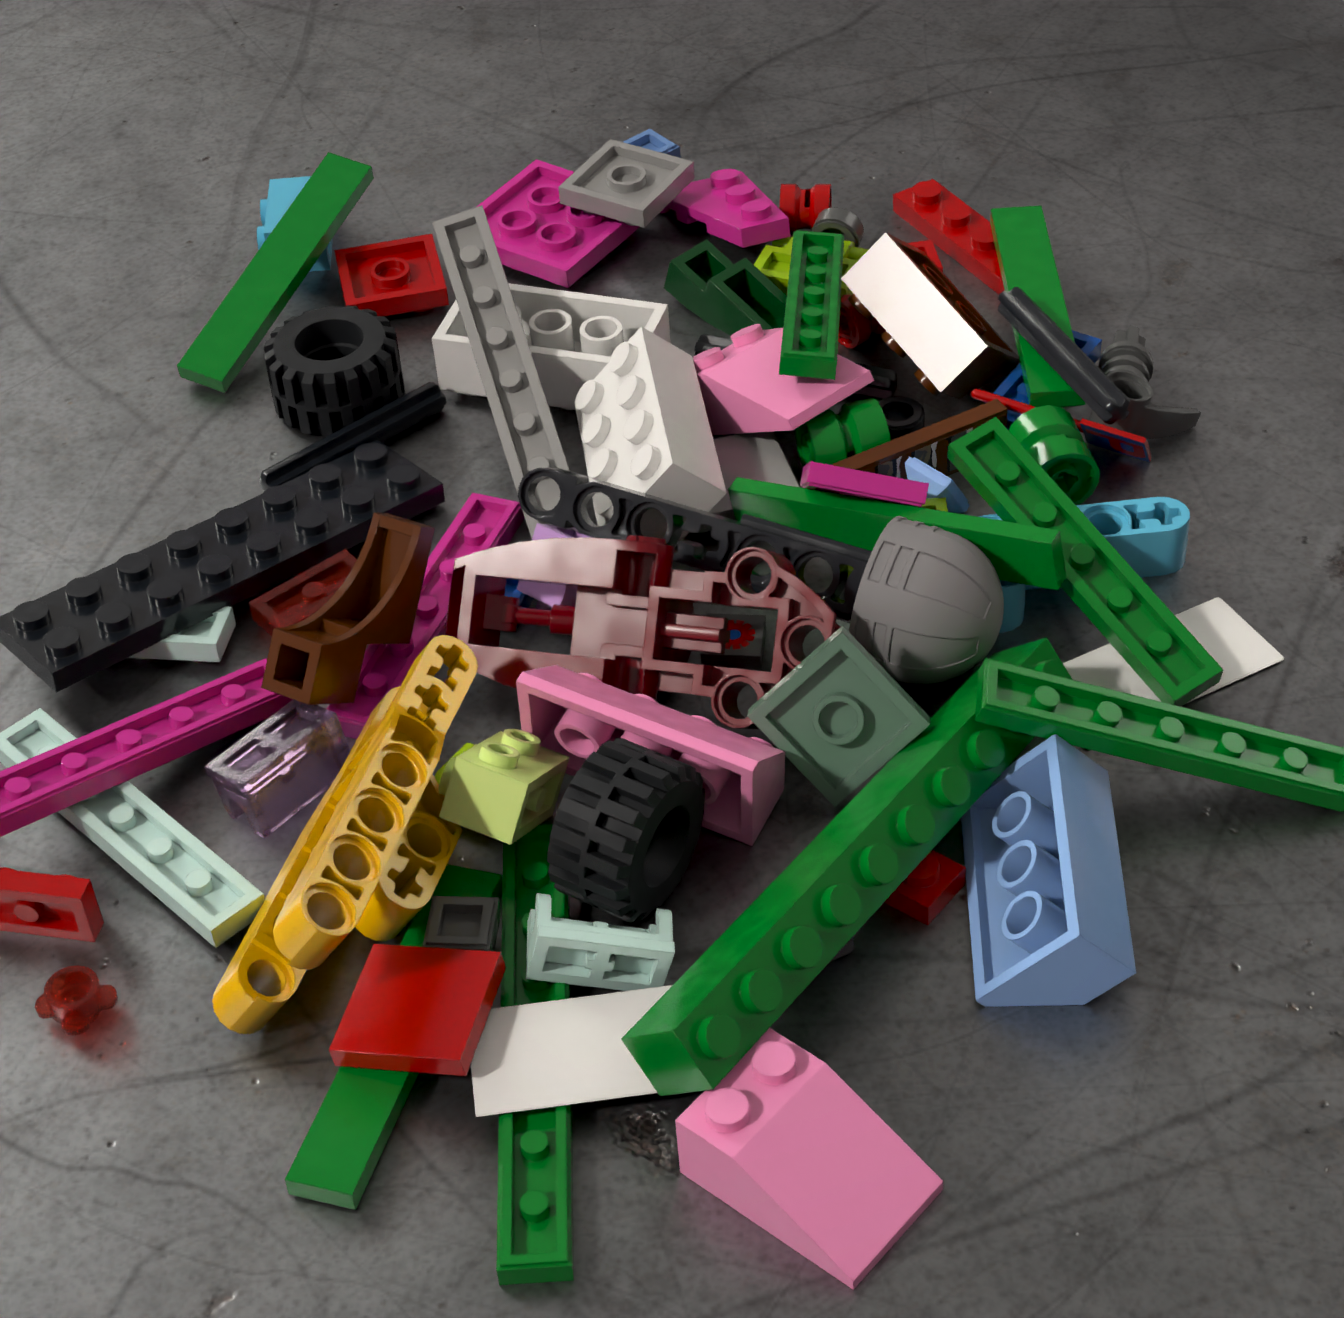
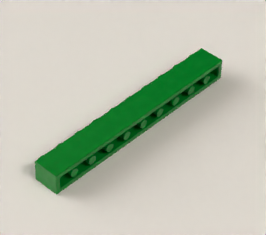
(827, 892)

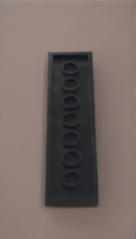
(213, 564)

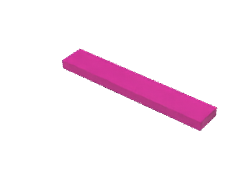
(479, 525)
(134, 746)

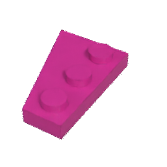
(731, 209)

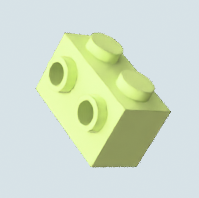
(502, 785)

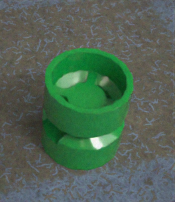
(841, 435)
(1059, 449)

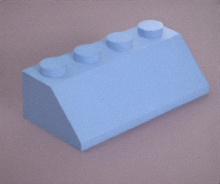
(1046, 883)

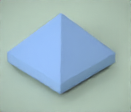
(939, 484)

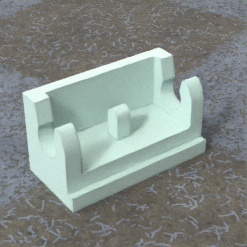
(597, 951)

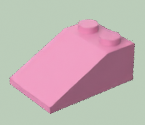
(749, 395)
(805, 1159)

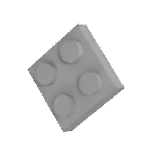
(626, 183)

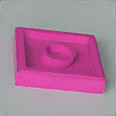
(863, 484)

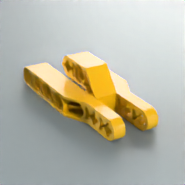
(361, 846)

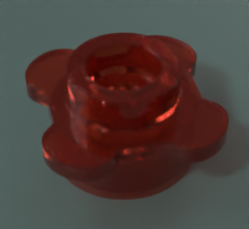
(75, 999)

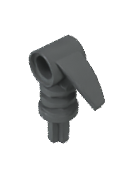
(1130, 369)

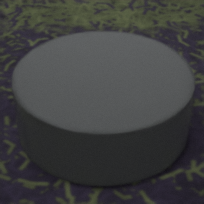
(840, 221)

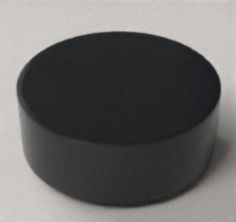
(902, 415)

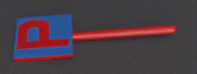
(1094, 433)

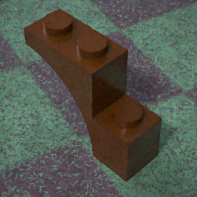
(375, 605)

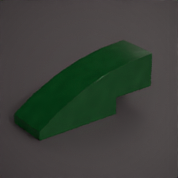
(725, 292)

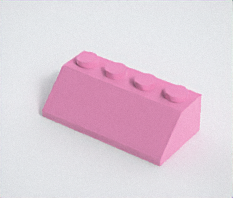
(580, 713)

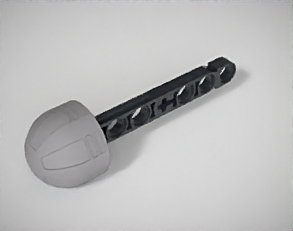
(915, 602)

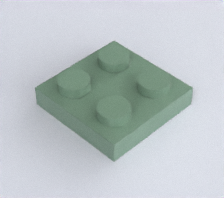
(838, 716)

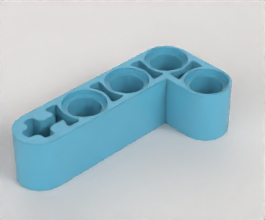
(1143, 531)

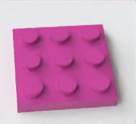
(545, 236)

